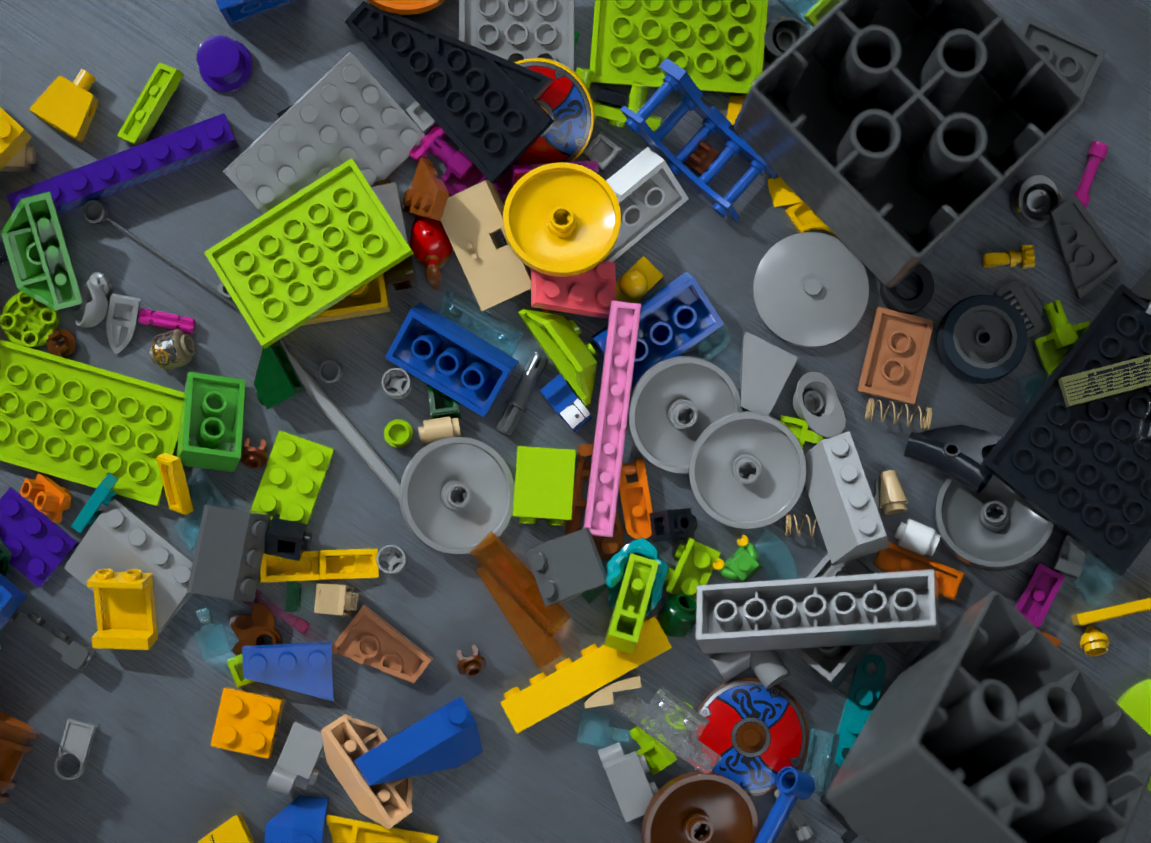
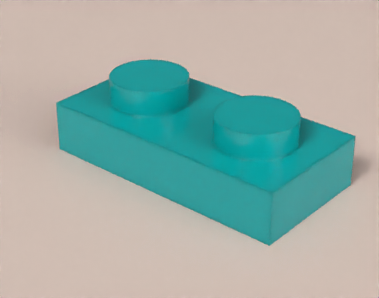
(102, 495)

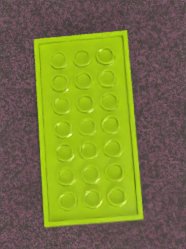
(85, 422)

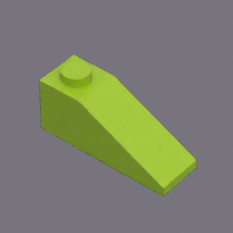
(631, 604)

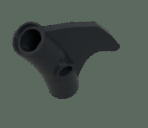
(954, 452)

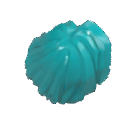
(617, 566)

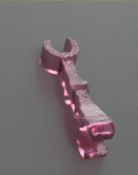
(293, 620)

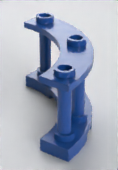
(713, 121)

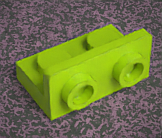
(692, 568)

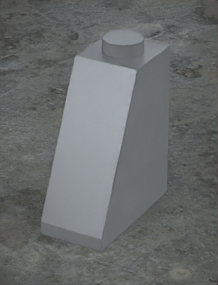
(762, 373)

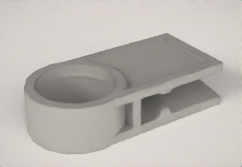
(77, 741)

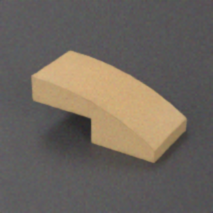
(605, 695)

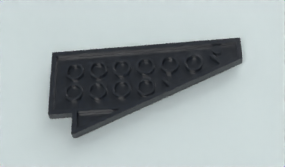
(468, 92)

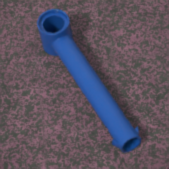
(792, 786)

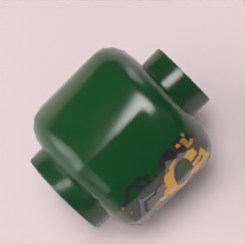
(678, 615)

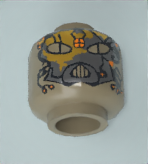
(172, 349)

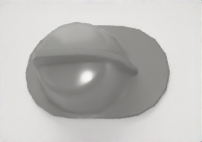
(819, 405)

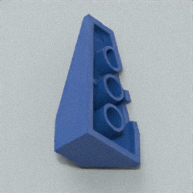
(430, 745)

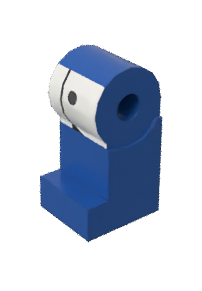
(566, 403)

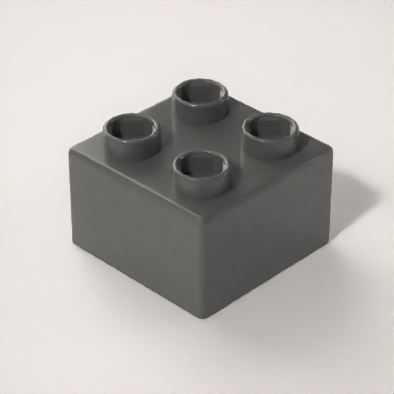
(904, 121)

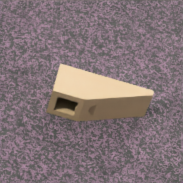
(336, 599)

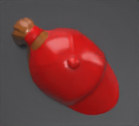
(430, 247)

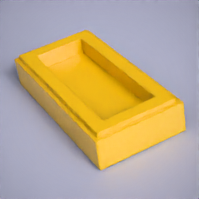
(175, 483)

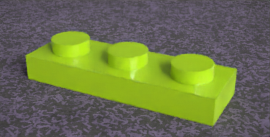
(150, 104)

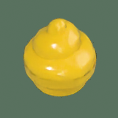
(1094, 642)

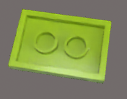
(293, 478)

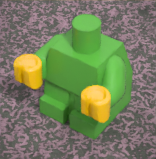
(743, 565)

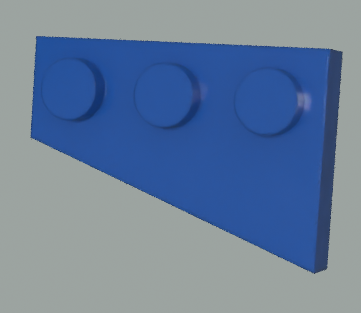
(292, 667)

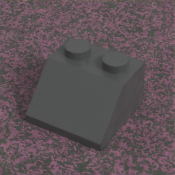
(566, 567)

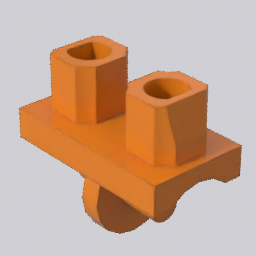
(47, 496)

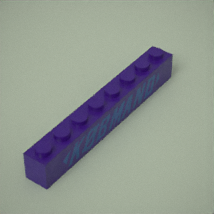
(135, 165)

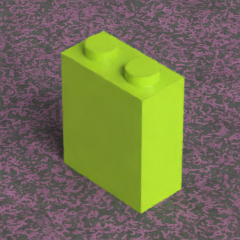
(544, 485)

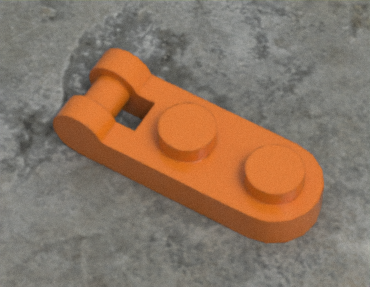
(636, 500)

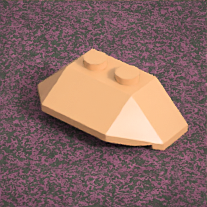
(348, 740)

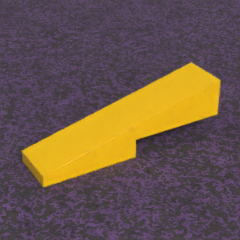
(320, 566)

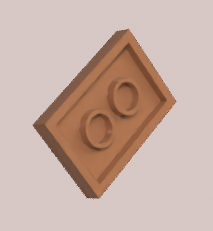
(895, 356)

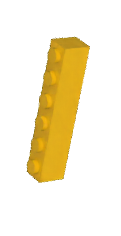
(580, 677)

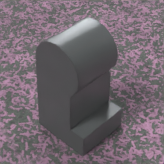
(1069, 557)

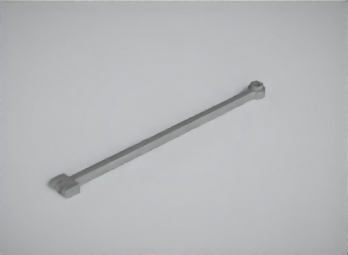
(340, 421)

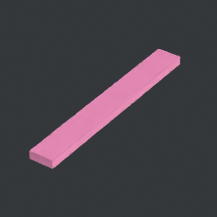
(612, 418)

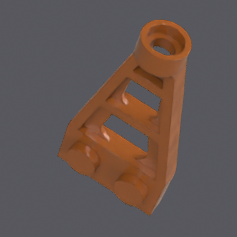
(606, 546)

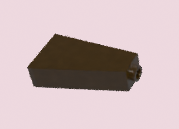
(403, 274)

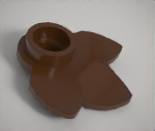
(254, 627)

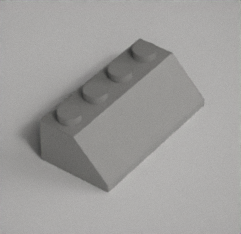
(843, 500)

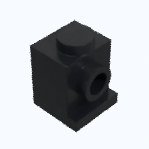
(679, 524)
(287, 538)

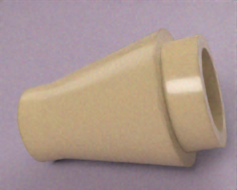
(892, 494)

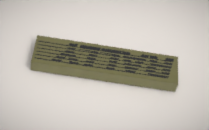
(1106, 381)

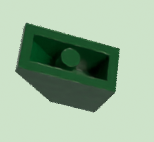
(276, 377)

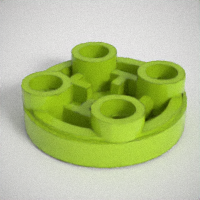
(28, 321)

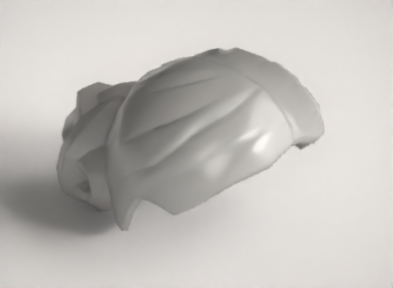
(94, 300)

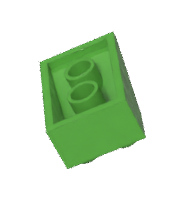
(211, 422)

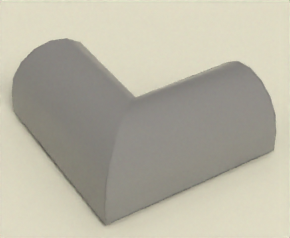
(764, 663)

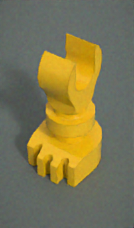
(1024, 257)

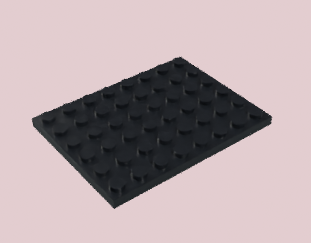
(1089, 460)

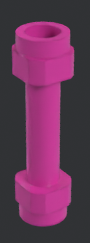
(1096, 154)

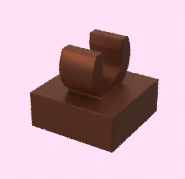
(702, 158)

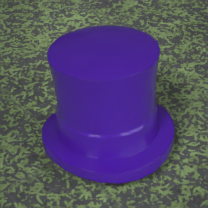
(224, 63)

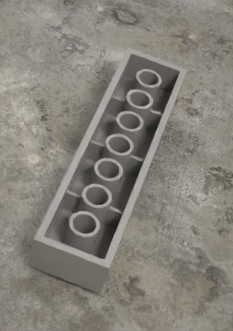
(818, 612)

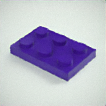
(33, 538)

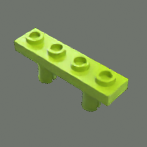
(612, 112)

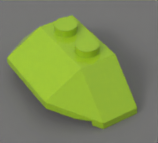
(565, 350)

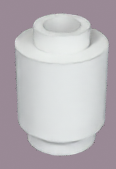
(917, 537)

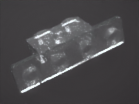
(671, 724)

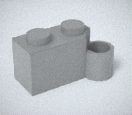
(298, 760)
(628, 780)

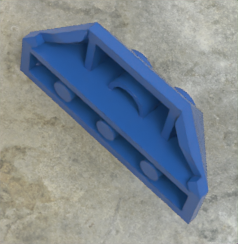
(299, 822)

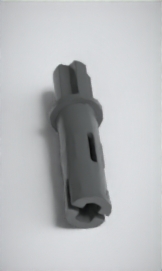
(521, 394)

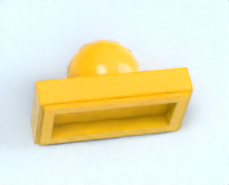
(637, 281)

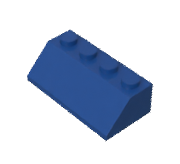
(669, 324)
(451, 359)

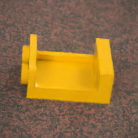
(124, 609)

